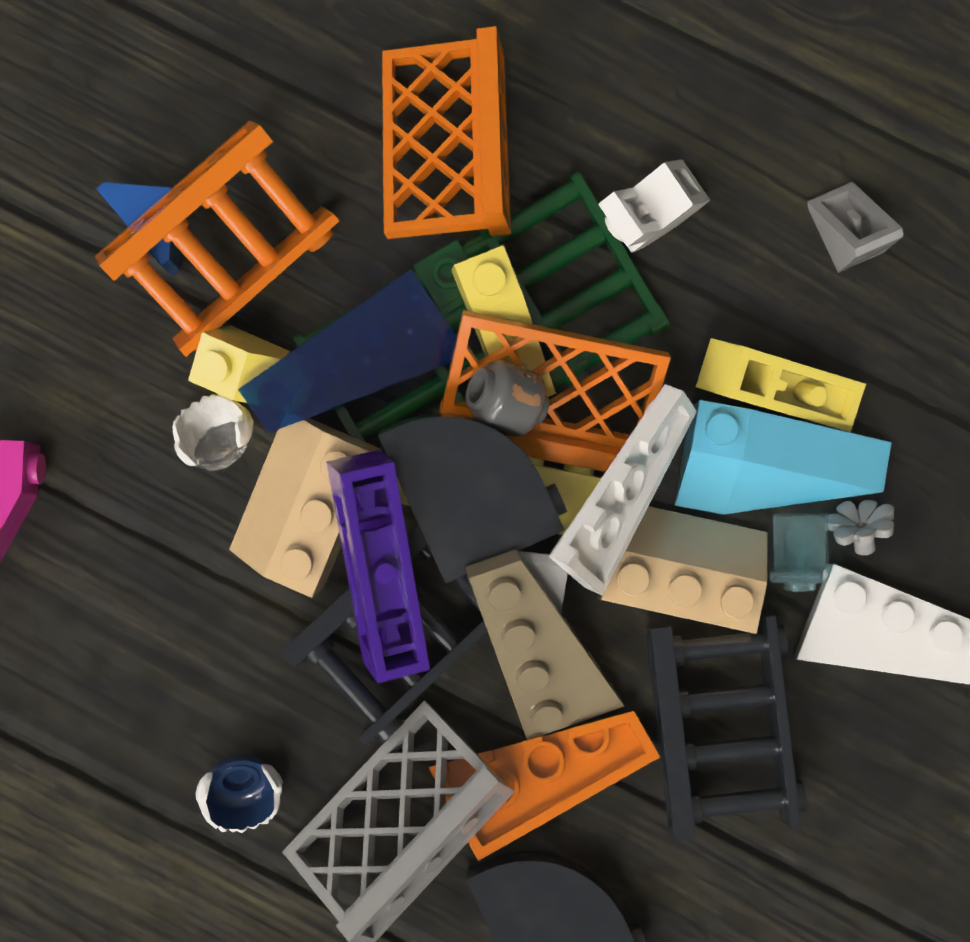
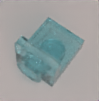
(800, 551)

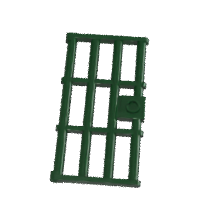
(437, 278)

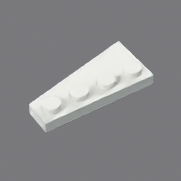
(616, 506)
(884, 630)

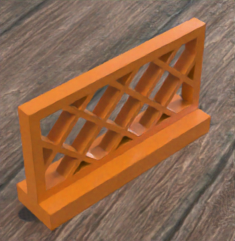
(488, 129)
(553, 438)

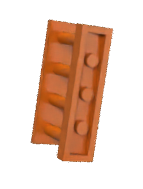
(207, 188)

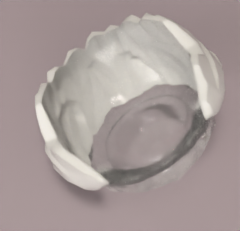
(212, 432)

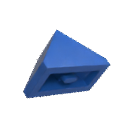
(130, 203)

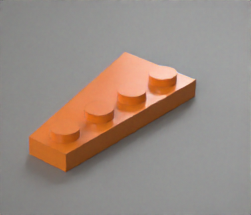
(554, 774)

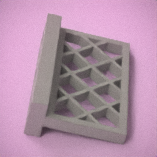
(416, 861)

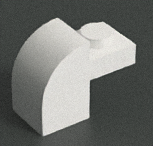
(653, 205)

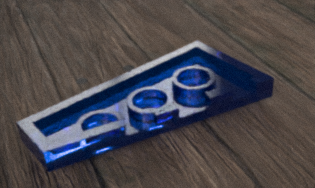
(364, 350)

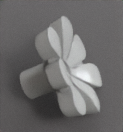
(861, 524)

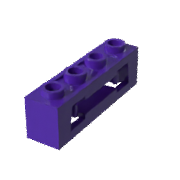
(378, 565)

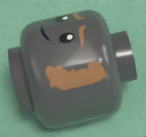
(507, 397)

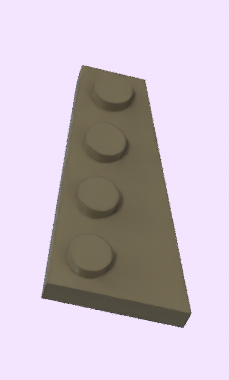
(538, 651)

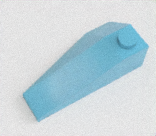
(762, 460)

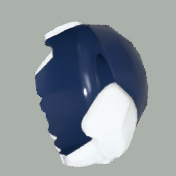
(239, 793)

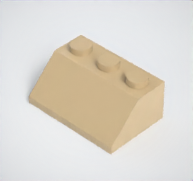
(291, 515)
(693, 570)

